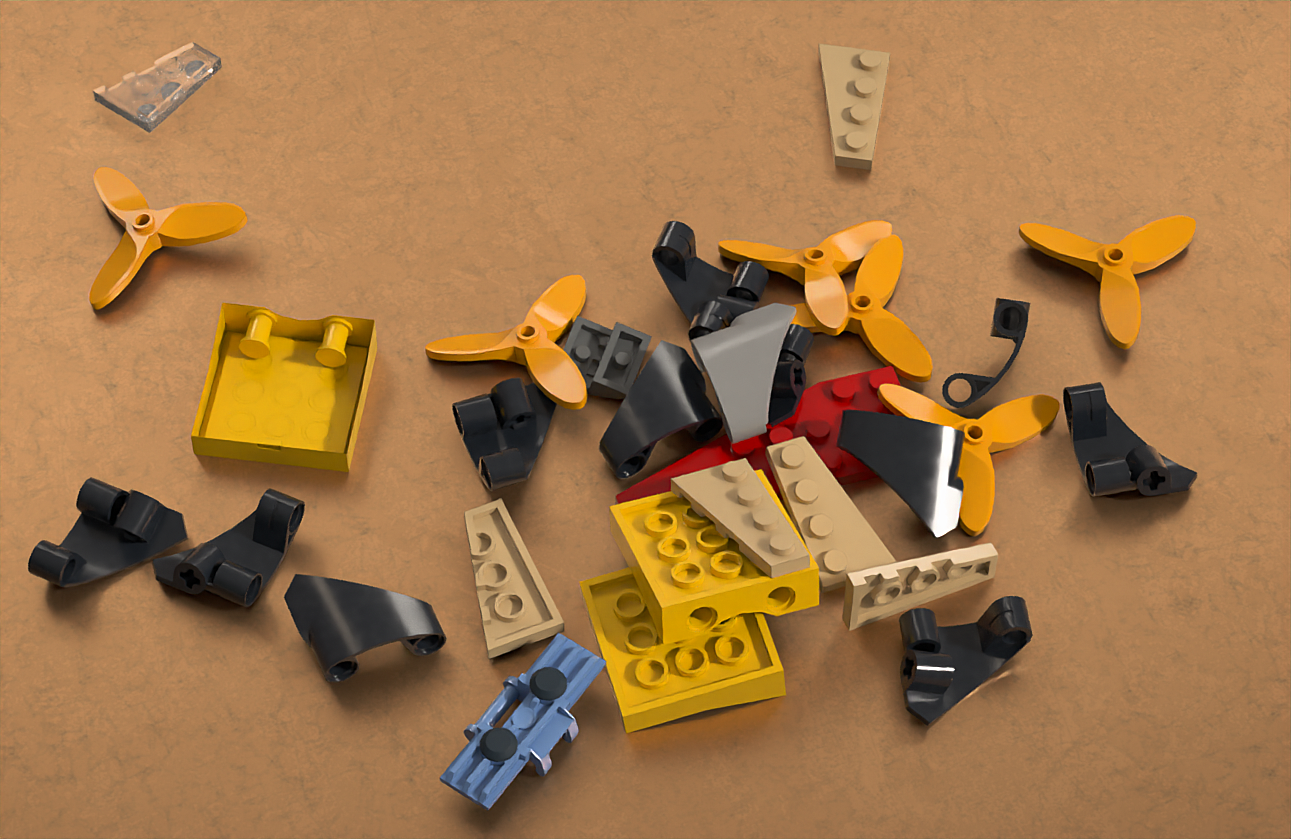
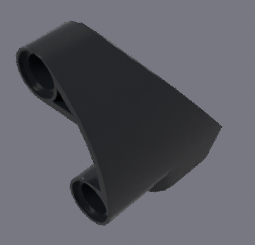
(696, 281)
(790, 372)
(660, 403)
(504, 430)
(109, 536)
(242, 558)

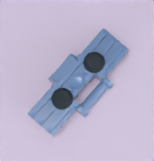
(533, 729)

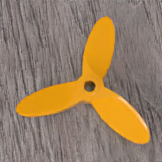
(152, 229)
(1116, 264)
(817, 267)
(879, 329)
(532, 344)
(993, 432)

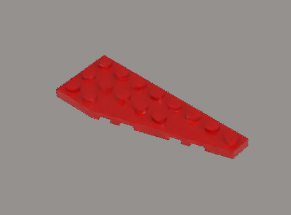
(815, 419)

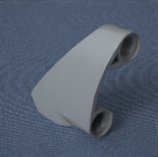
(743, 366)

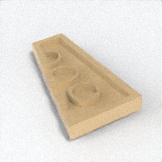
(854, 98)
(747, 513)
(824, 514)
(906, 584)
(508, 585)

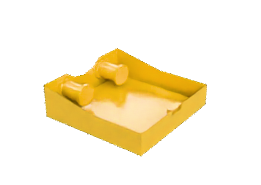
(285, 388)
(694, 573)
(680, 678)

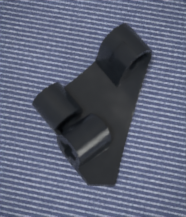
(1008, 322)
(1112, 454)
(913, 459)
(351, 618)
(952, 661)

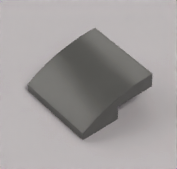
(606, 356)

